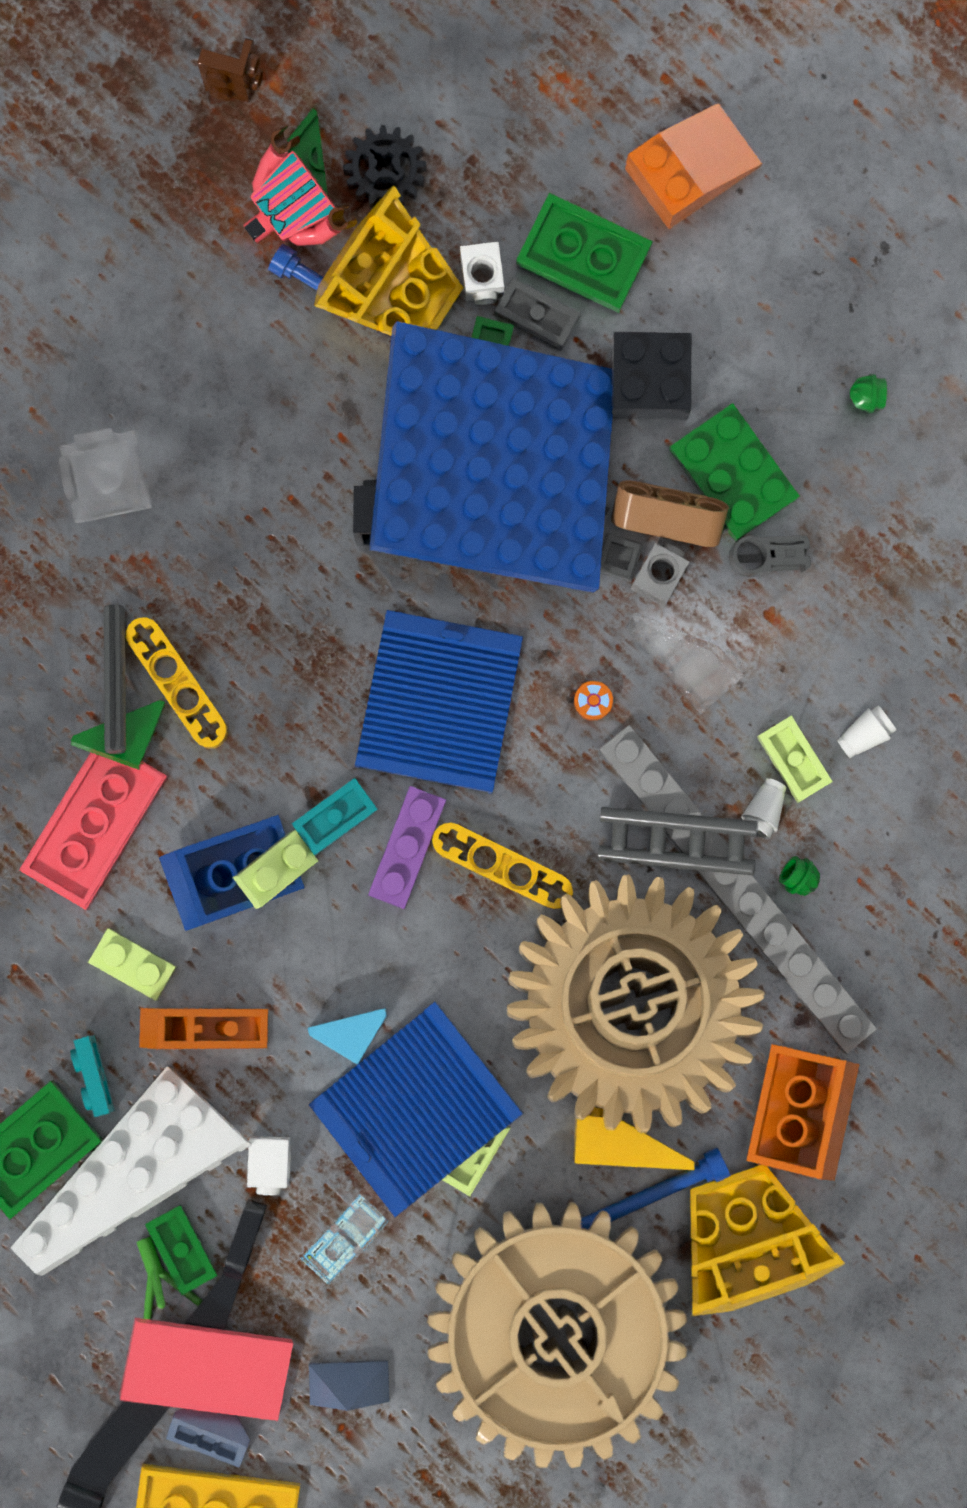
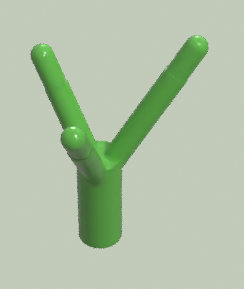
(154, 1272)

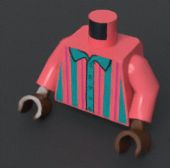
(292, 199)

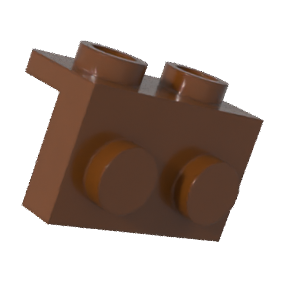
(229, 76)

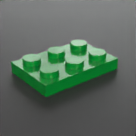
(584, 252)
(734, 466)
(40, 1146)

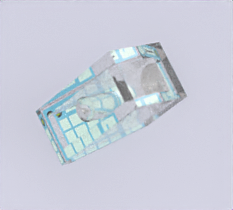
(344, 1239)

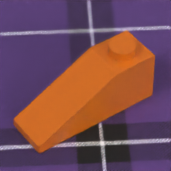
(203, 1028)

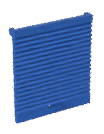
(439, 701)
(415, 1109)

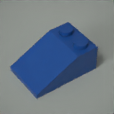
(204, 872)

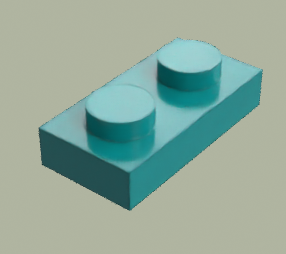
(334, 816)
(87, 1059)

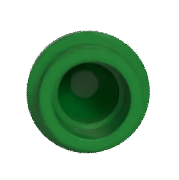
(869, 393)
(800, 876)

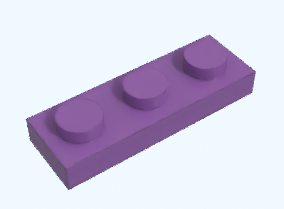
(407, 847)

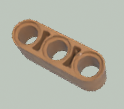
(669, 513)

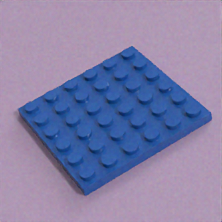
(493, 458)

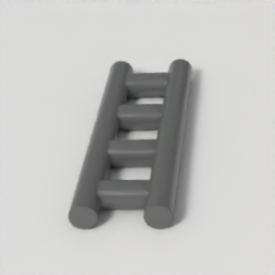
(698, 827)

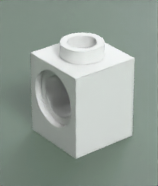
(482, 257)
(269, 1164)

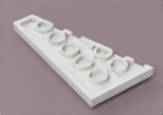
(140, 1163)

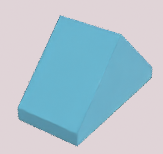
(351, 1034)

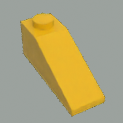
(622, 1146)

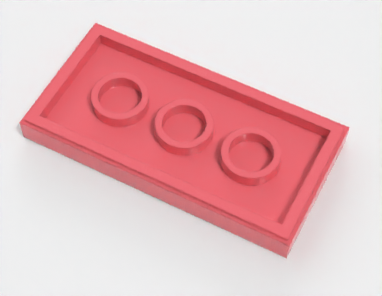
(92, 827)
(206, 1369)

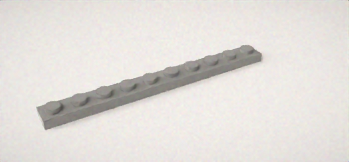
(743, 897)

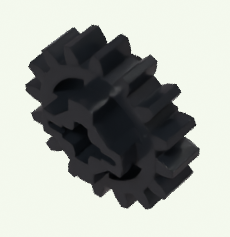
(374, 155)

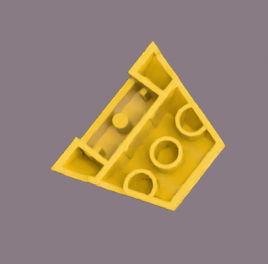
(389, 273)
(751, 1243)

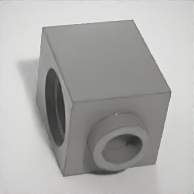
(657, 590)

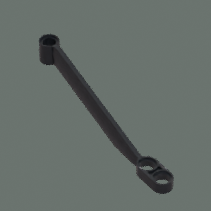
(135, 1420)

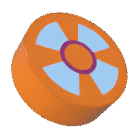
(593, 700)

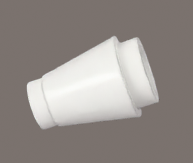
(866, 732)
(766, 807)

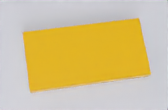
(202, 1489)

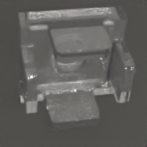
(103, 475)

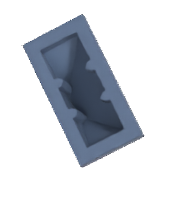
(349, 1384)
(210, 1434)

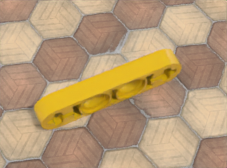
(175, 684)
(504, 861)

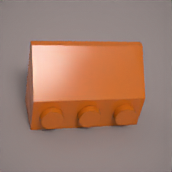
(802, 1112)

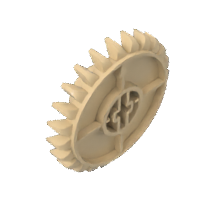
(581, 1042)
(585, 1397)

